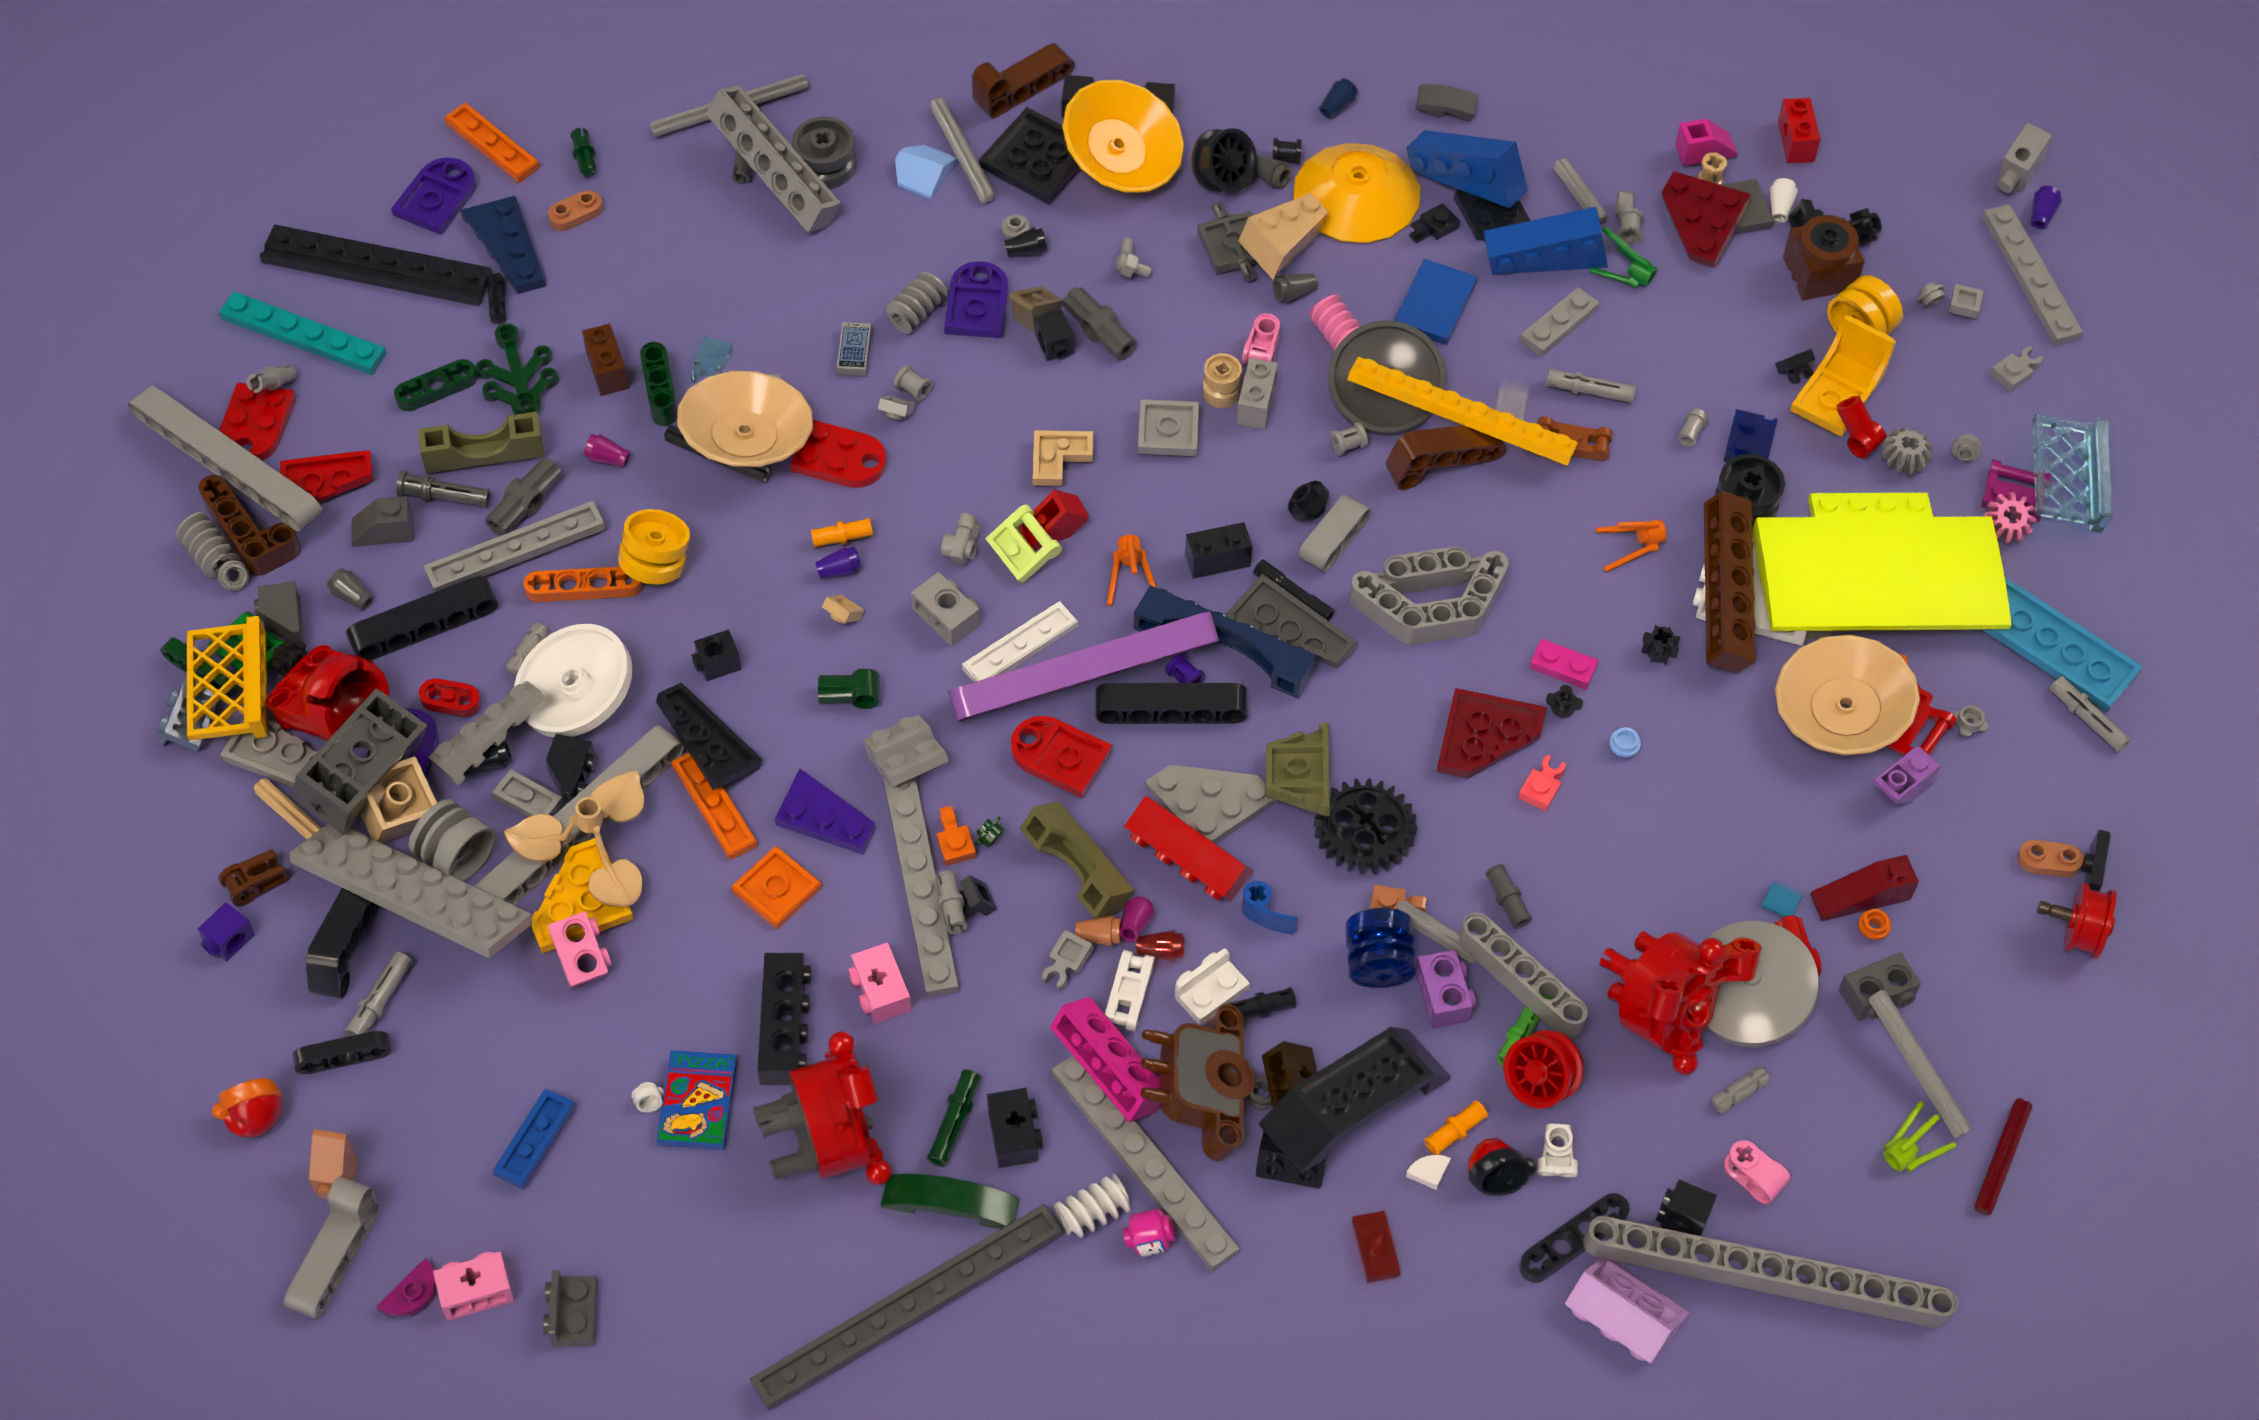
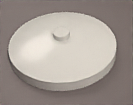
(581, 675)

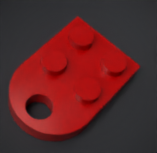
(258, 418)
(839, 456)
(1060, 753)

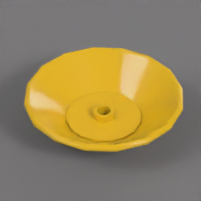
(1133, 120)
(1363, 189)

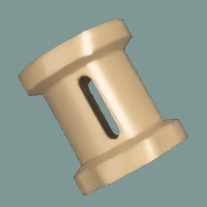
(1716, 168)

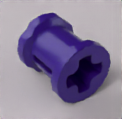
(1183, 670)

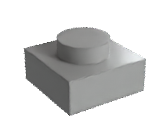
(1966, 301)
(896, 407)

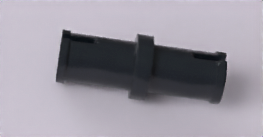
(1264, 1004)

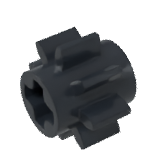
(1866, 225)
(1660, 644)
(288, 655)

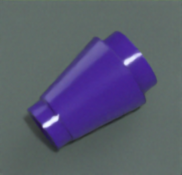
(2045, 205)
(839, 563)

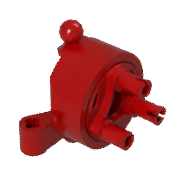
(1675, 988)

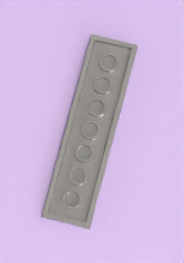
(412, 889)

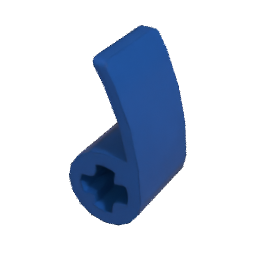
(1257, 907)

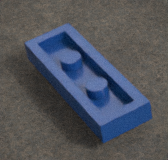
(534, 1138)

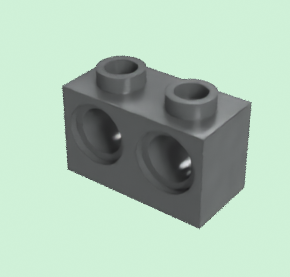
(1876, 978)

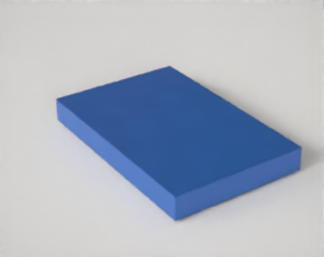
(1436, 300)

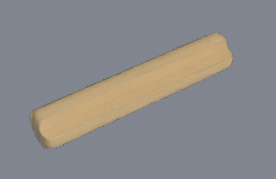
(286, 808)

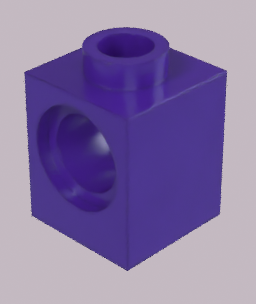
(225, 932)

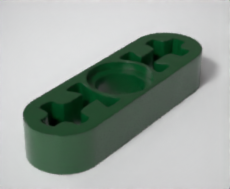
(440, 374)
(176, 654)

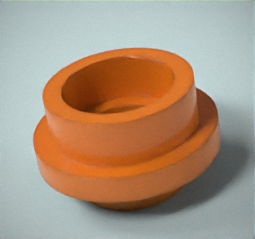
(1876, 917)

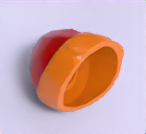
(250, 1107)

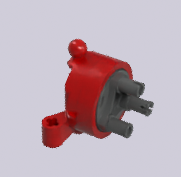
(827, 1117)

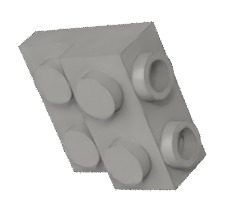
(904, 750)

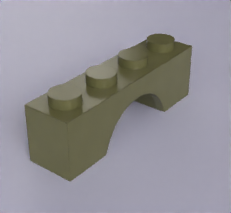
(449, 450)
(1057, 833)

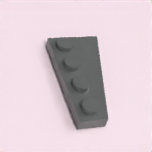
(1283, 615)

